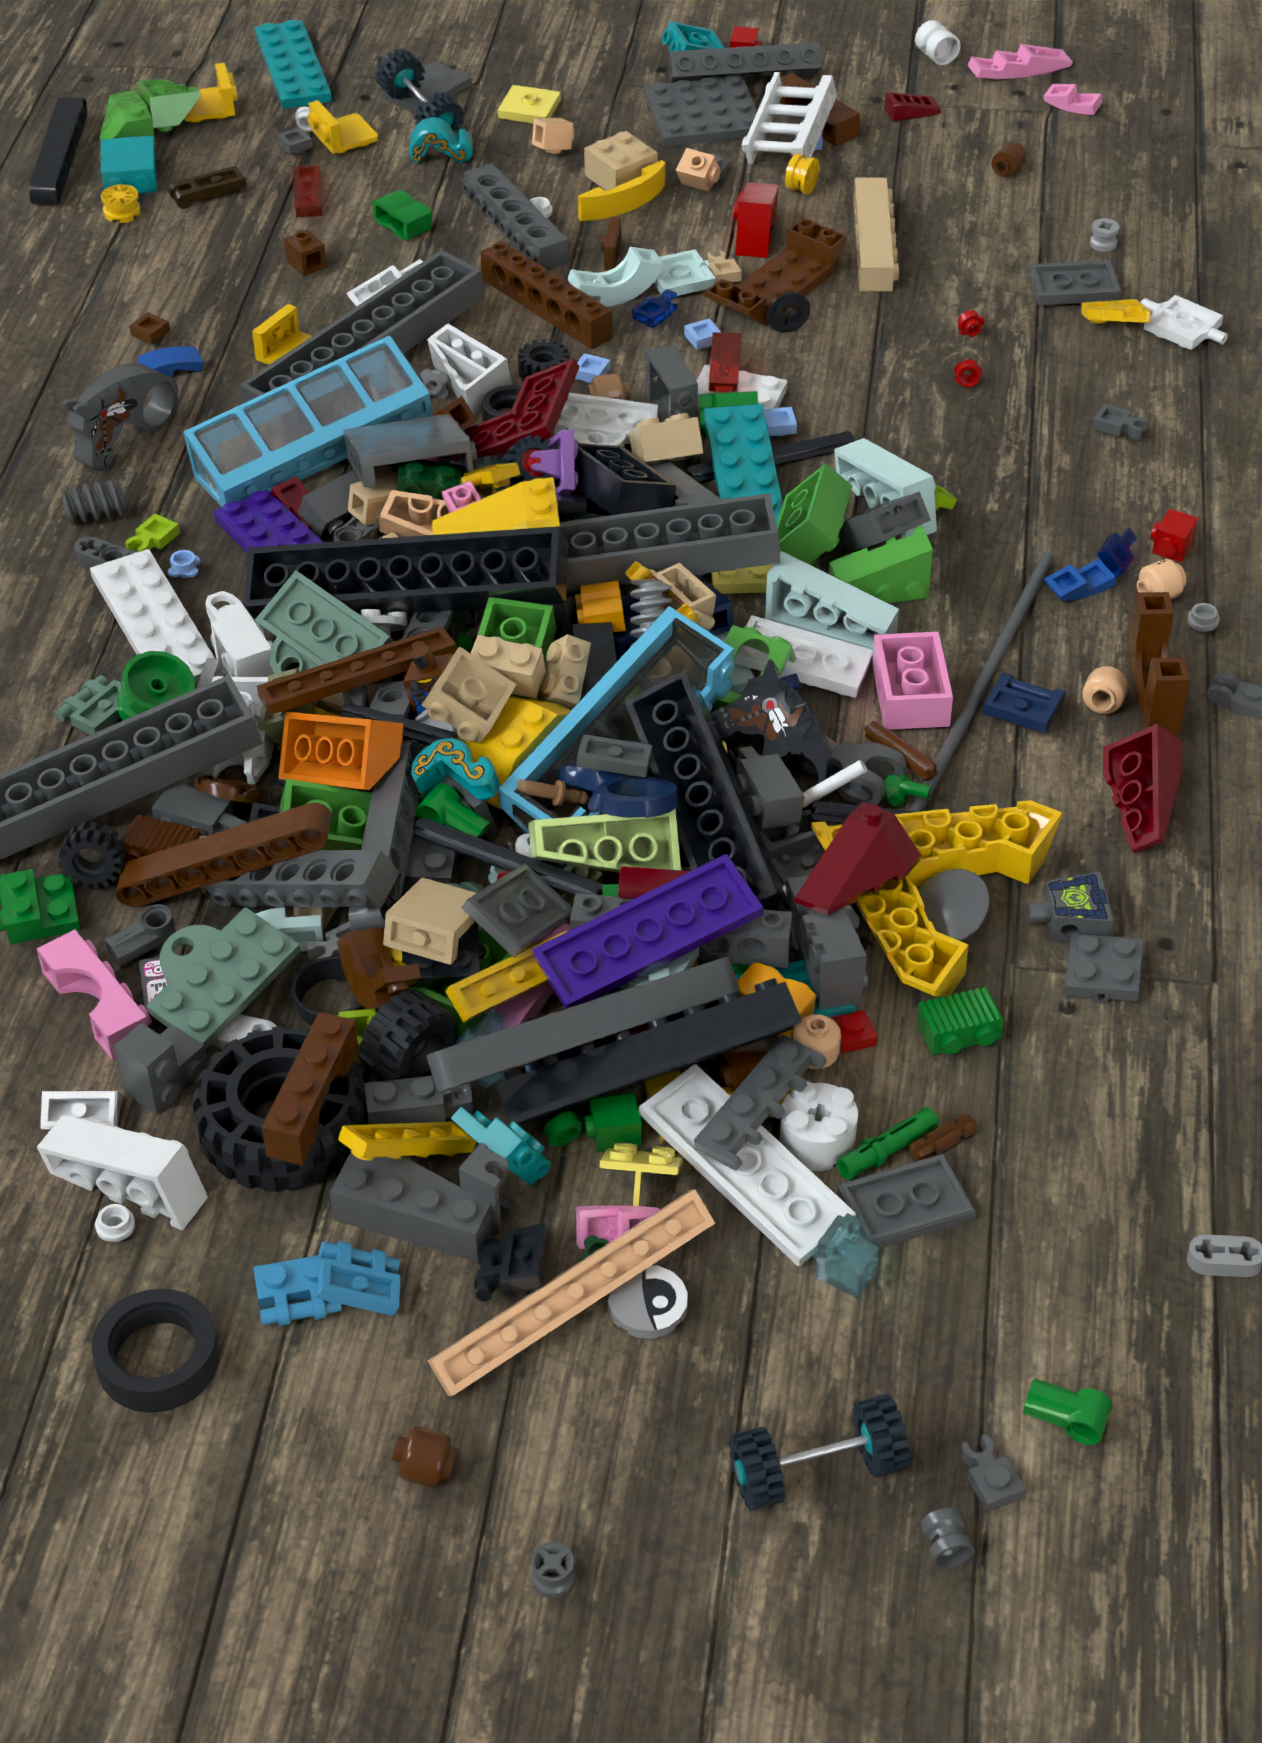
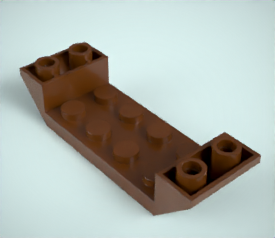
(801, 267)

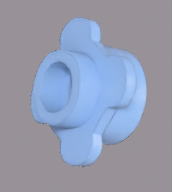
(183, 564)

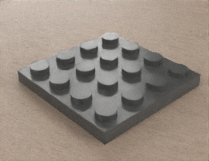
(701, 110)

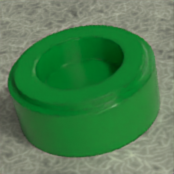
(563, 1129)

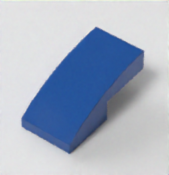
(172, 358)
(1081, 583)

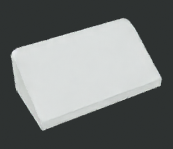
(96, 1106)

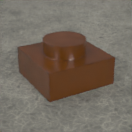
(149, 328)

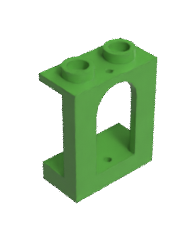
(778, 649)

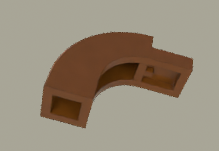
(370, 969)

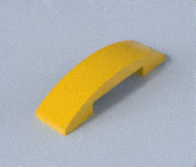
(624, 198)

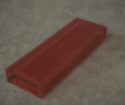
(307, 191)
(724, 362)

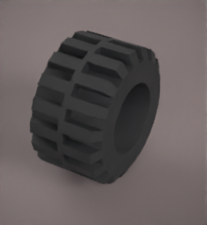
(404, 1034)

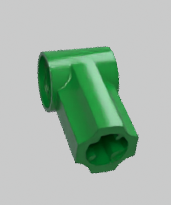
(445, 807)
(1080, 1413)

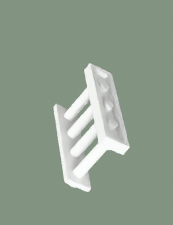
(807, 131)

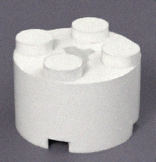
(819, 1125)

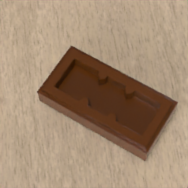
(611, 243)

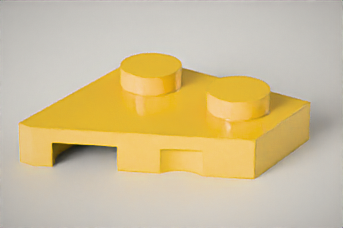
(1115, 310)

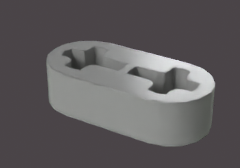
(1225, 1255)

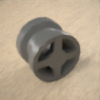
(553, 1558)

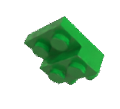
(36, 906)

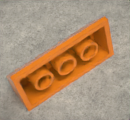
(338, 749)

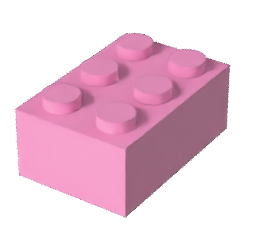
(912, 680)

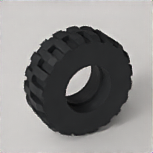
(250, 1075)

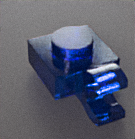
(655, 311)
(1116, 552)

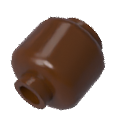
(424, 1456)

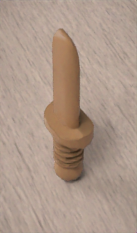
(556, 792)

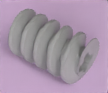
(650, 603)

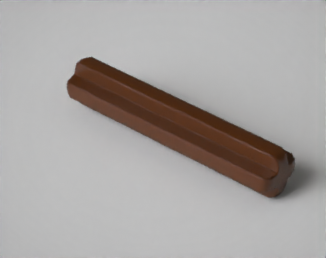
(914, 759)

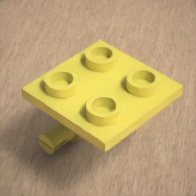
(627, 1157)

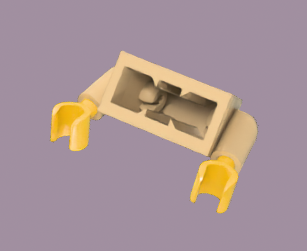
(687, 593)

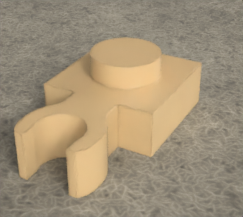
(724, 268)

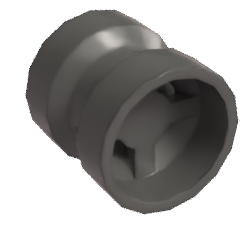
(946, 1533)

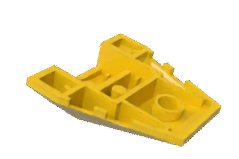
(517, 507)
(516, 735)

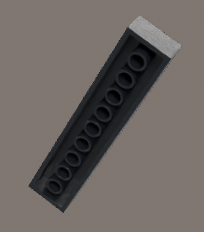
(419, 570)

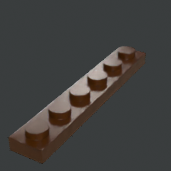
(350, 671)

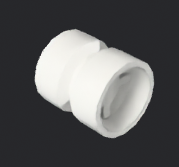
(937, 42)

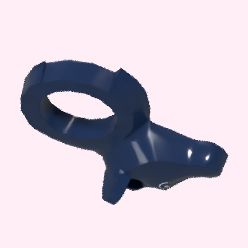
(613, 789)

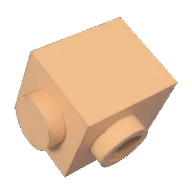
(552, 134)
(698, 170)

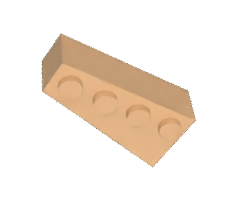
(410, 514)

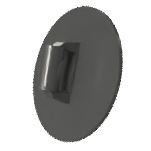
(955, 902)

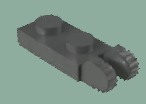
(1236, 695)

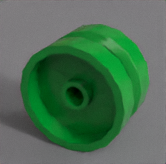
(151, 681)

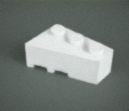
(469, 364)

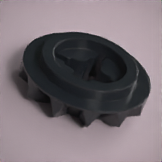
(793, 319)

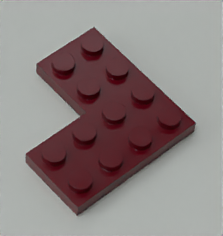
(532, 414)

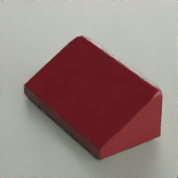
(640, 880)

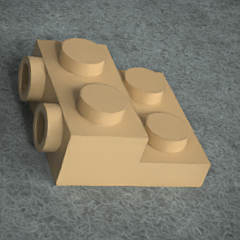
(565, 671)
(468, 696)

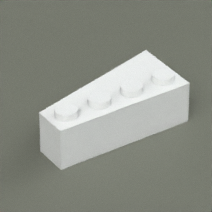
(125, 1166)

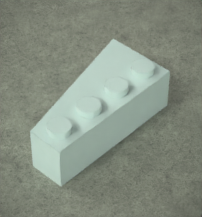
(884, 477)
(825, 605)

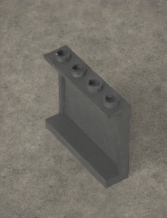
(406, 442)

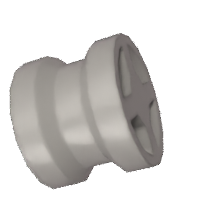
(1104, 234)

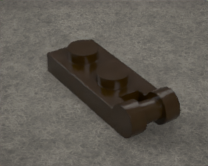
(206, 186)

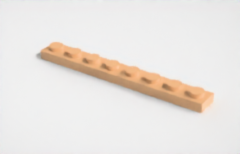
(570, 1293)

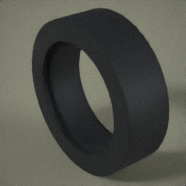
(160, 1392)

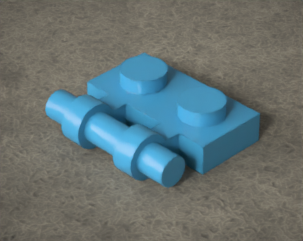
(358, 1278)
(288, 1283)

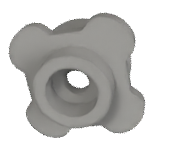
(440, 378)

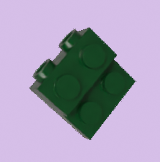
(428, 477)

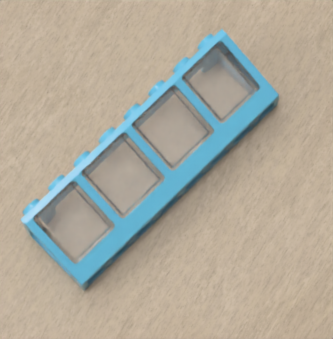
(303, 422)

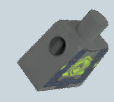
(1073, 906)

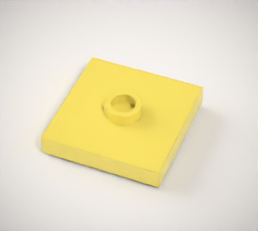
(527, 103)

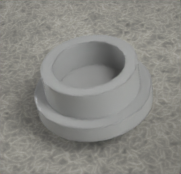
(1203, 617)

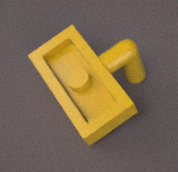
(492, 475)

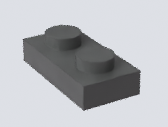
(614, 756)

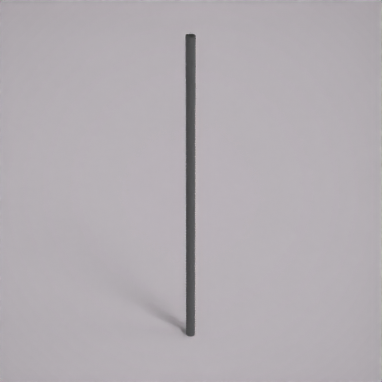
(985, 677)

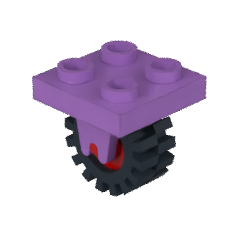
(546, 460)

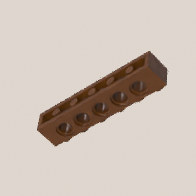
(546, 295)

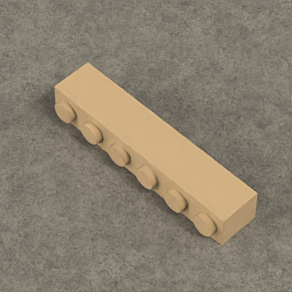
(875, 234)

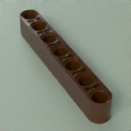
(224, 855)

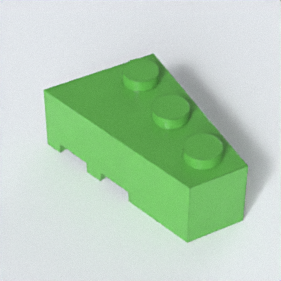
(892, 571)

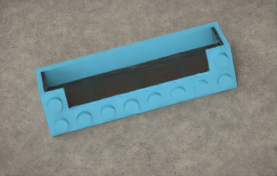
(662, 651)

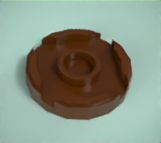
(229, 789)

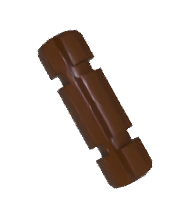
(943, 1137)

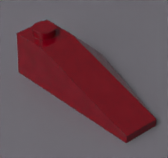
(1144, 782)
(861, 857)

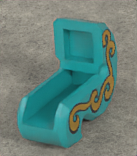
(440, 135)
(454, 758)

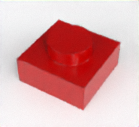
(855, 1031)

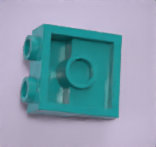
(688, 37)
(510, 1142)

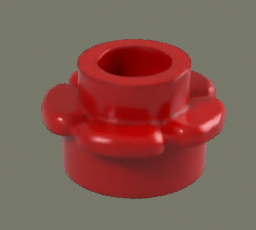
(970, 323)
(967, 380)

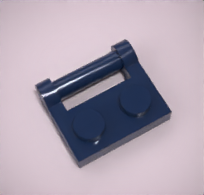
(1023, 703)

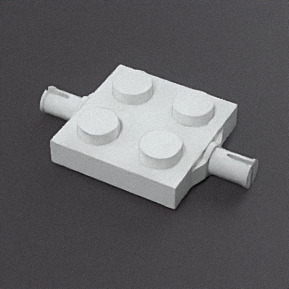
(1184, 322)

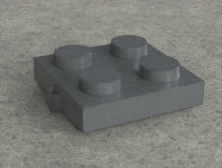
(1104, 967)

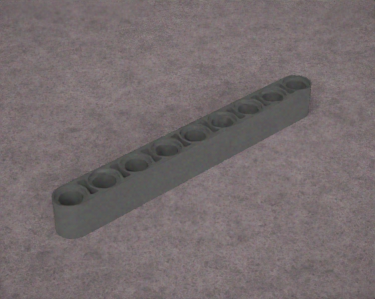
(581, 1024)

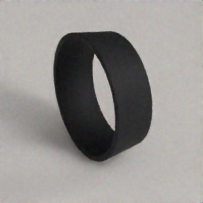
(312, 973)

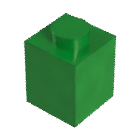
(613, 1121)

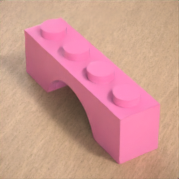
(75, 967)

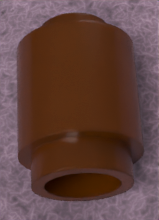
(1008, 159)

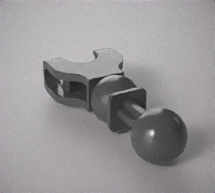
(845, 755)

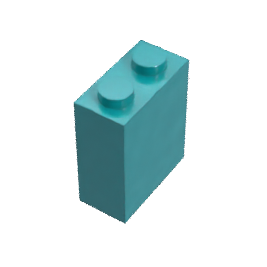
(130, 163)

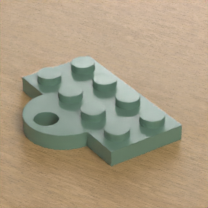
(314, 627)
(219, 974)

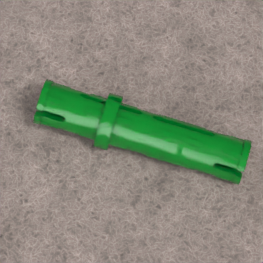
(875, 1150)

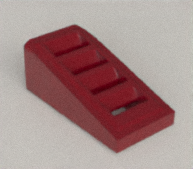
(909, 106)

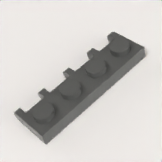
(755, 1100)

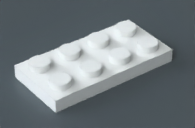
(819, 659)

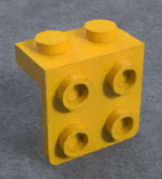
(215, 101)
(339, 133)
(278, 335)

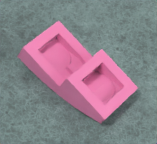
(1066, 98)
(608, 1221)

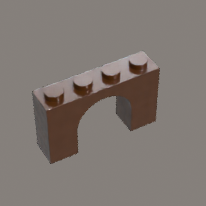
(1158, 681)

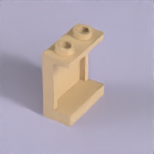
(429, 921)

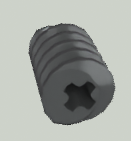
(94, 501)

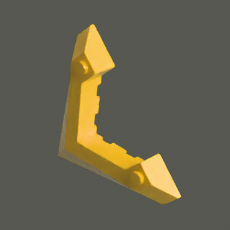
(979, 841)

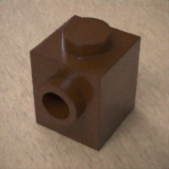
(305, 252)

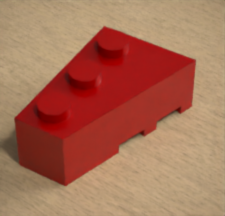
(755, 218)

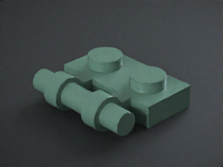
(92, 707)

